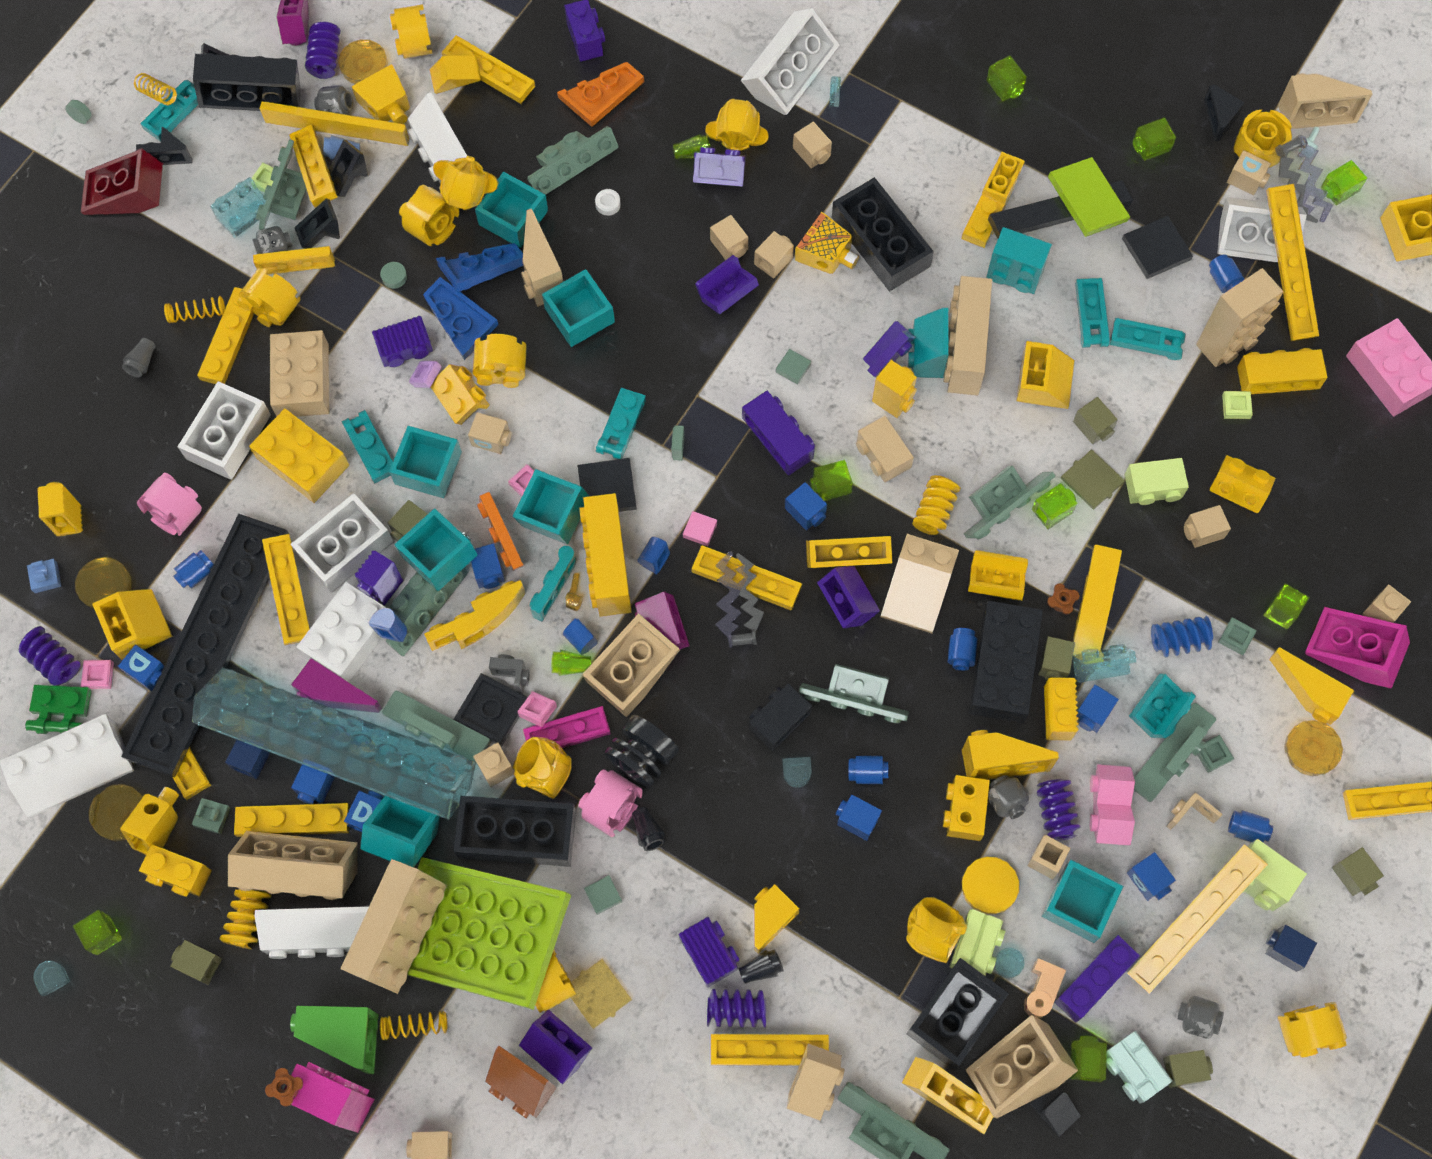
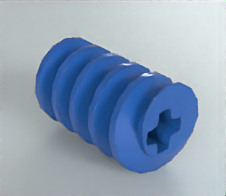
(1182, 635)

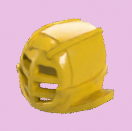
(737, 126)
(464, 182)
(542, 766)
(934, 929)

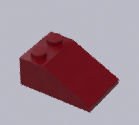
(123, 185)

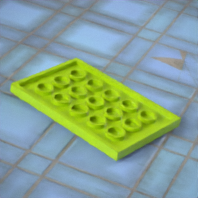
(490, 934)

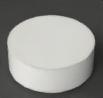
(607, 202)

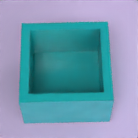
(506, 208)
(1018, 261)
(578, 308)
(425, 461)
(550, 506)
(436, 549)
(399, 831)
(1082, 901)

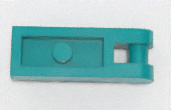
(171, 115)
(1092, 312)
(1147, 338)
(621, 423)
(369, 446)
(553, 583)

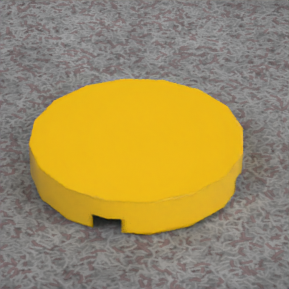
(990, 885)

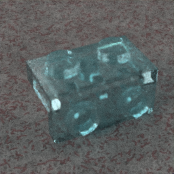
(238, 207)
(1103, 664)

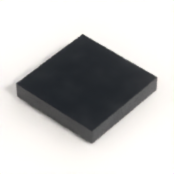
(1157, 247)
(609, 478)
(491, 709)

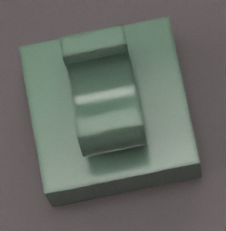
(211, 816)

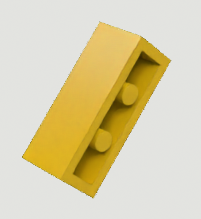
(1282, 371)
(849, 552)

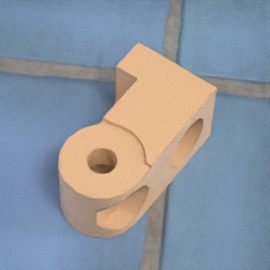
(1045, 989)

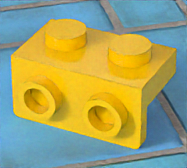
(458, 393)
(1242, 484)
(998, 575)

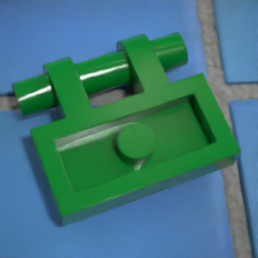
(57, 700)

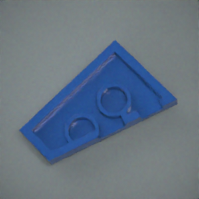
(475, 269)
(459, 316)

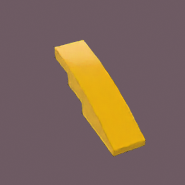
(1096, 599)

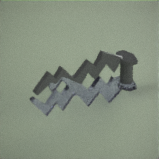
(1308, 189)
(736, 590)

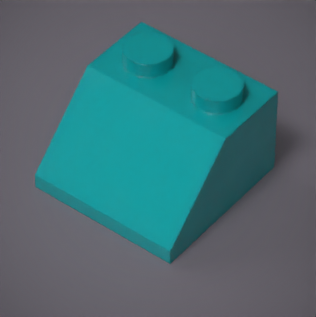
(930, 346)

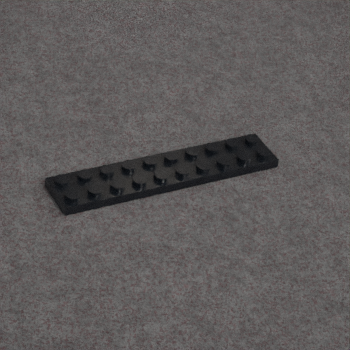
(203, 647)

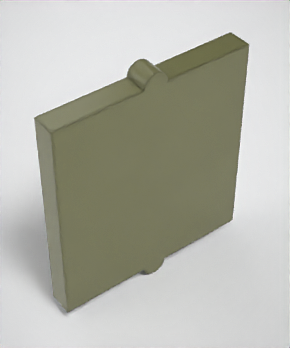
(1092, 479)

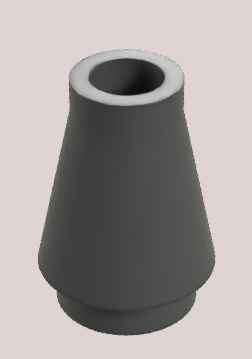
(138, 359)

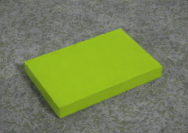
(1088, 197)

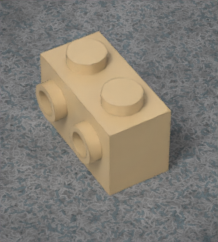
(884, 449)
(814, 1082)

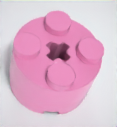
(170, 504)
(610, 802)

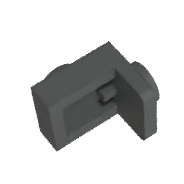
(509, 667)

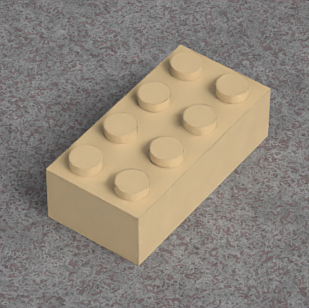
(1239, 318)
(968, 335)
(292, 865)
(394, 926)

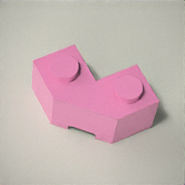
(1112, 800)

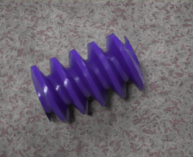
(322, 50)
(48, 656)
(1057, 809)
(736, 1008)

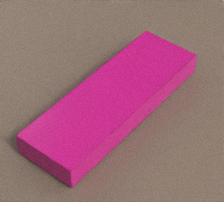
(572, 728)

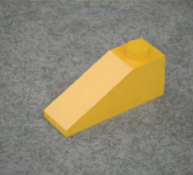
(1314, 689)
(948, 1094)

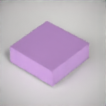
(425, 374)

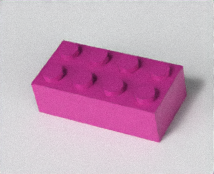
(331, 1097)

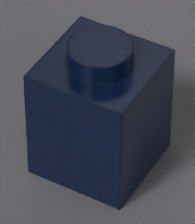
(247, 759)
(1290, 947)

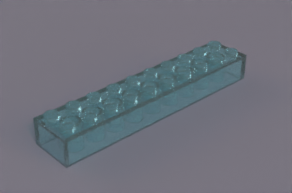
(334, 742)

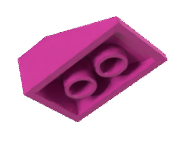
(1359, 646)

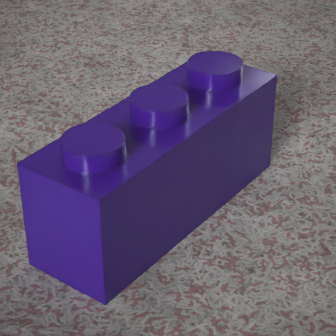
(778, 432)
(1096, 979)

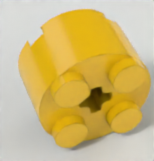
(412, 31)
(1262, 134)
(428, 216)
(268, 298)
(499, 360)
(555, 986)
(1312, 1029)

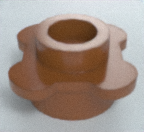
(1059, 605)
(286, 1096)

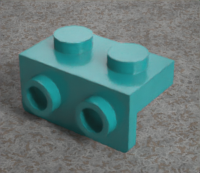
(1161, 707)

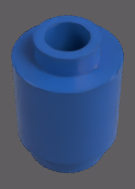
(1225, 273)
(193, 569)
(962, 649)
(868, 769)
(1250, 826)

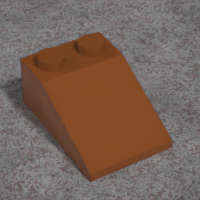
(519, 1083)

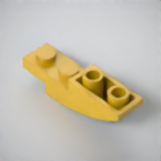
(993, 198)
(488, 614)

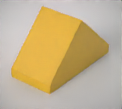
(454, 72)

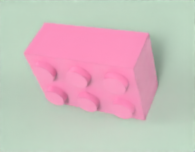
(1393, 366)

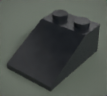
(957, 1014)

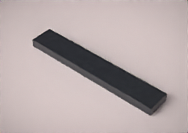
(1044, 213)

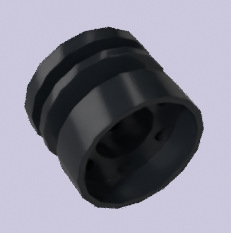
(644, 747)

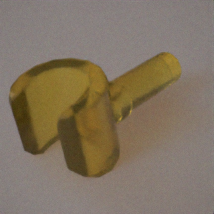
(573, 600)

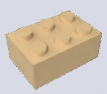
(299, 373)

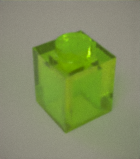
(1006, 78)
(1154, 139)
(1344, 182)
(832, 480)
(1054, 505)
(1286, 606)
(97, 932)
(1089, 1059)

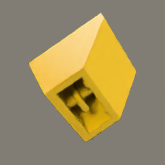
(1045, 376)
(132, 620)

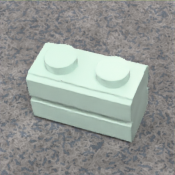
(1137, 1068)

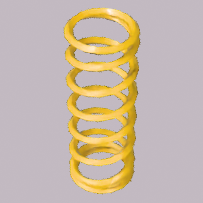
(157, 96)
(169, 313)
(386, 1026)

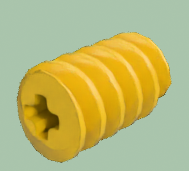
(935, 504)
(244, 917)

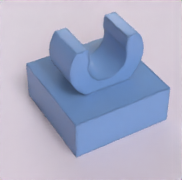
(44, 575)

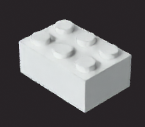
(224, 430)
(341, 542)
(342, 633)

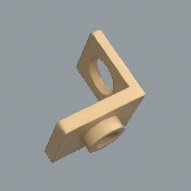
(1196, 802)

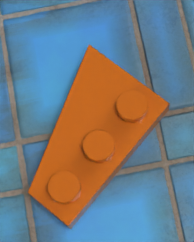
(599, 96)
(499, 531)

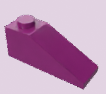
(293, 21)
(331, 690)

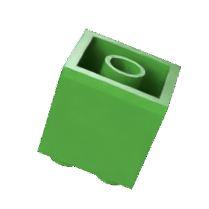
(340, 1032)

